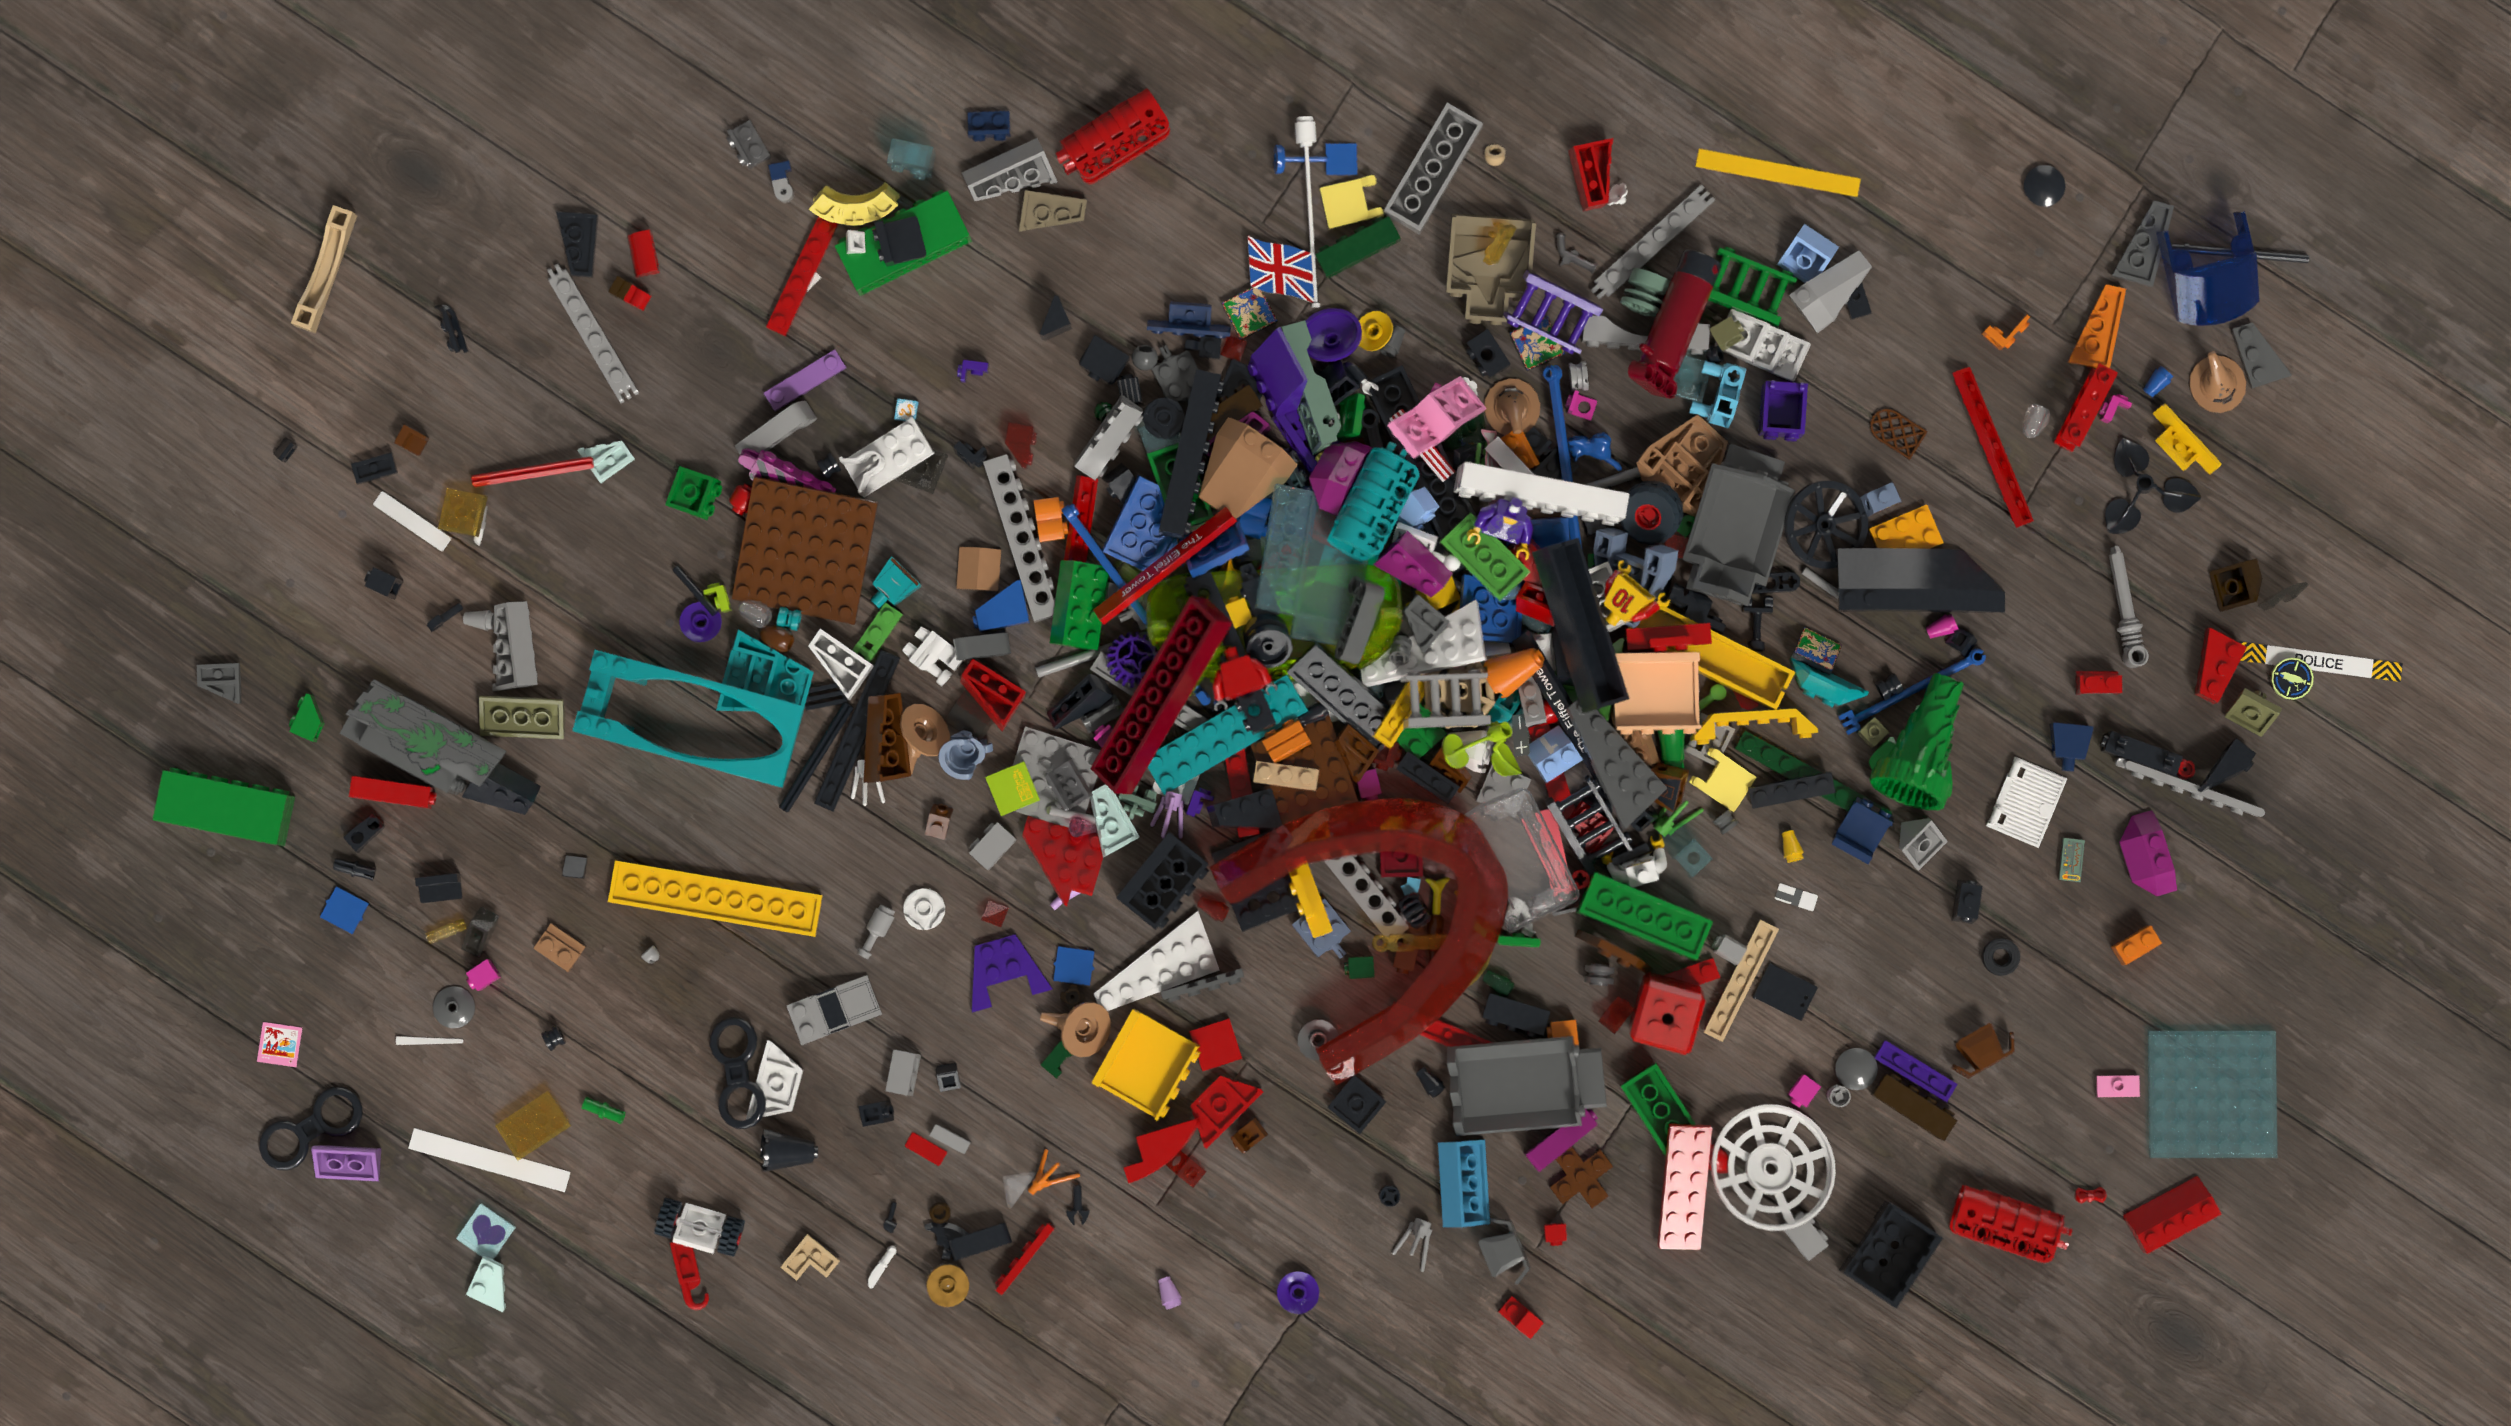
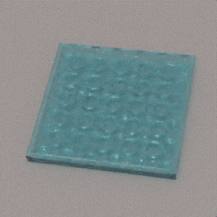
(2212, 1094)

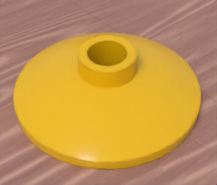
(1370, 324)

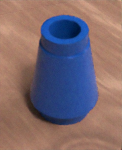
(2158, 381)

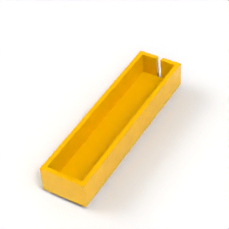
(1730, 663)

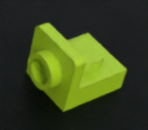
(721, 600)

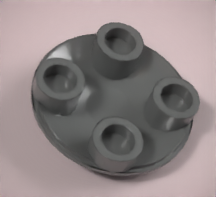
(1856, 1069)

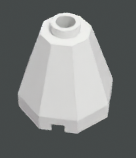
(1478, 754)

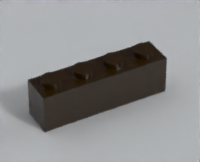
(1235, 407)
(1914, 1107)

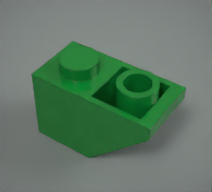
(308, 721)

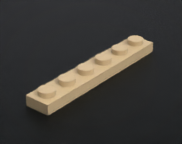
(1740, 981)

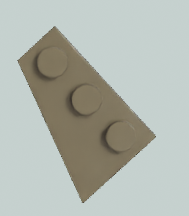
(1050, 210)

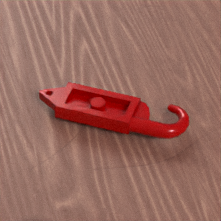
(687, 1273)

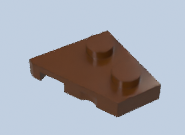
(1355, 751)
(1459, 776)

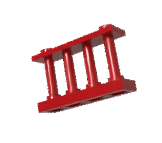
(2085, 407)

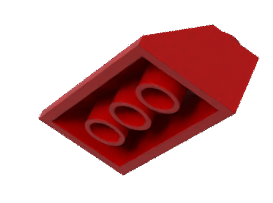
(2172, 1215)

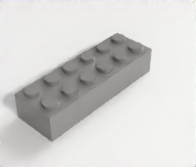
(1433, 168)

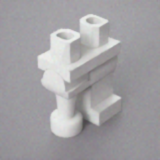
(929, 652)

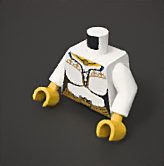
(1639, 869)

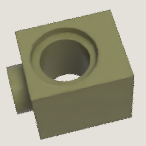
(1727, 333)
(1872, 732)

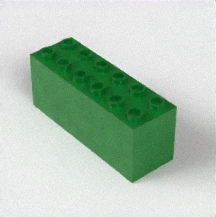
(941, 232)
(224, 807)
(1644, 916)

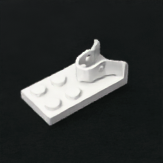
(888, 457)

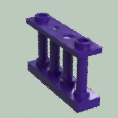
(1551, 292)

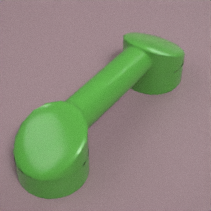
(1716, 693)

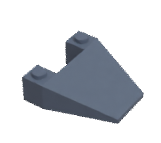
(1649, 573)

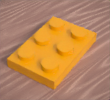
(1909, 530)

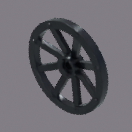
(1829, 522)

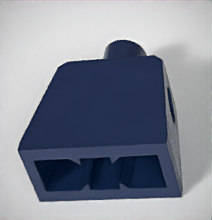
(2070, 743)

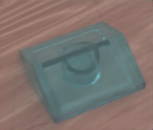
(1690, 380)

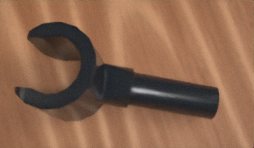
(890, 1225)

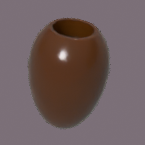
(777, 638)

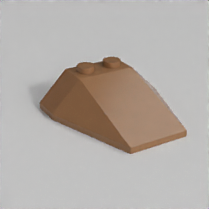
(1684, 460)
(1243, 468)

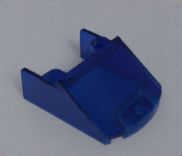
(2216, 289)

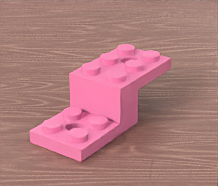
(1436, 417)

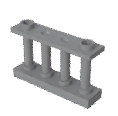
(1456, 717)

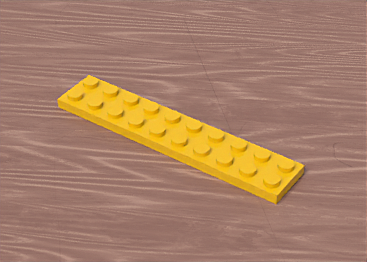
(715, 898)

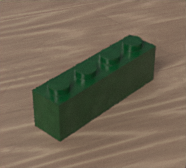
(1357, 247)

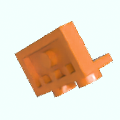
(1521, 448)

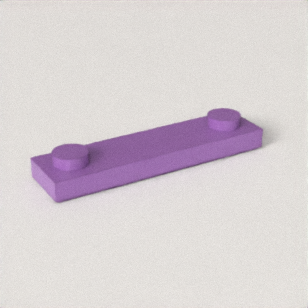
(805, 380)

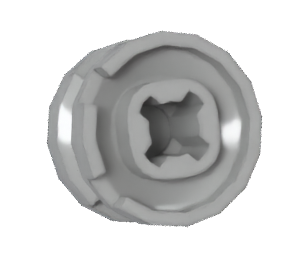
(1578, 376)

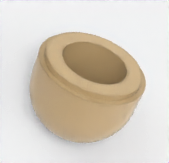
(1494, 160)

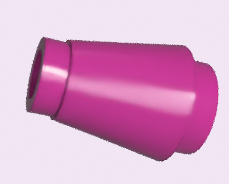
(1942, 626)

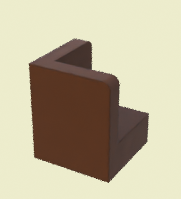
(411, 440)

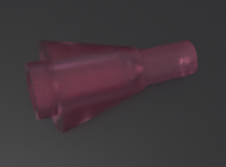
(1080, 827)

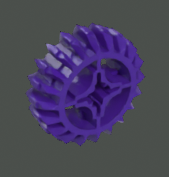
(1119, 664)

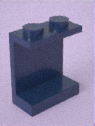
(1862, 829)

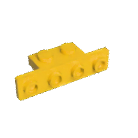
(2182, 443)
(1309, 901)

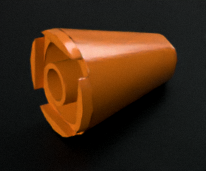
(1512, 670)

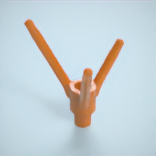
(1042, 1179)

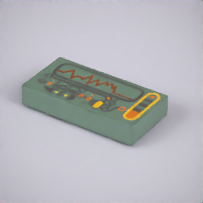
(2071, 860)

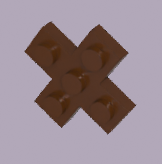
(1581, 1177)

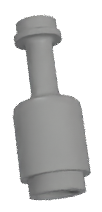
(877, 926)

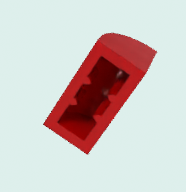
(643, 253)

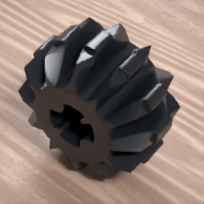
(1415, 910)

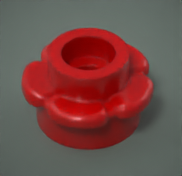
(2189, 773)

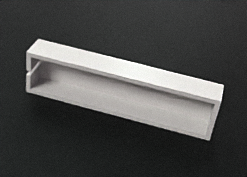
(1541, 493)

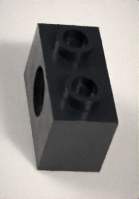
(1484, 342)

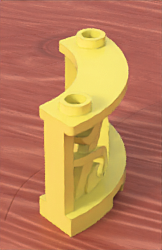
(854, 208)

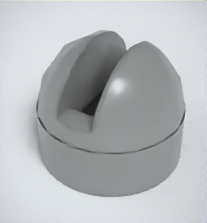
(651, 955)

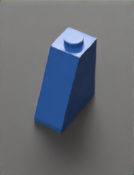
(1003, 610)

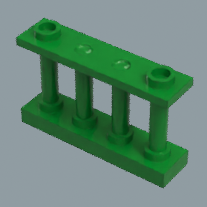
(1750, 308)

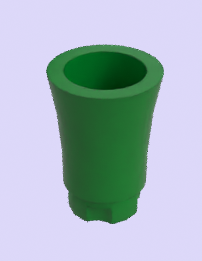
(1672, 748)

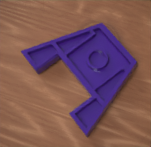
(1001, 962)

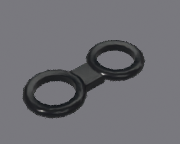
(737, 1073)
(310, 1128)

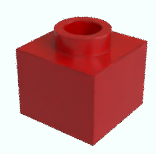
(1555, 1233)

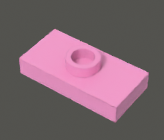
(2117, 1086)

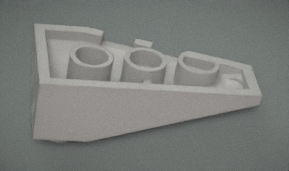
(1827, 293)

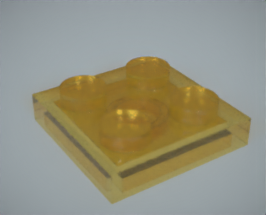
(462, 512)

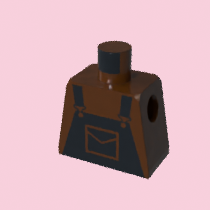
(1675, 781)

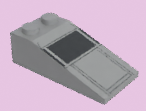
(834, 1010)

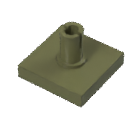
(2253, 712)

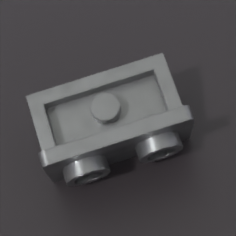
(1068, 785)

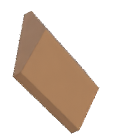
(978, 569)

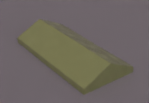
(522, 717)

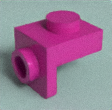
(2108, 409)

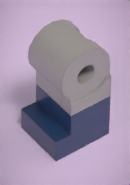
(780, 182)

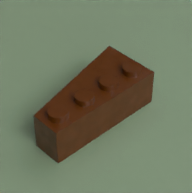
(885, 746)

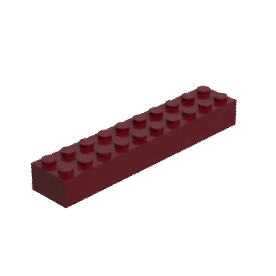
(1161, 695)

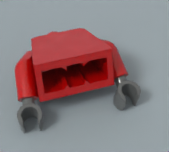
(1239, 677)

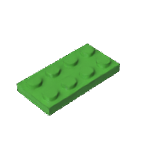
(1487, 561)

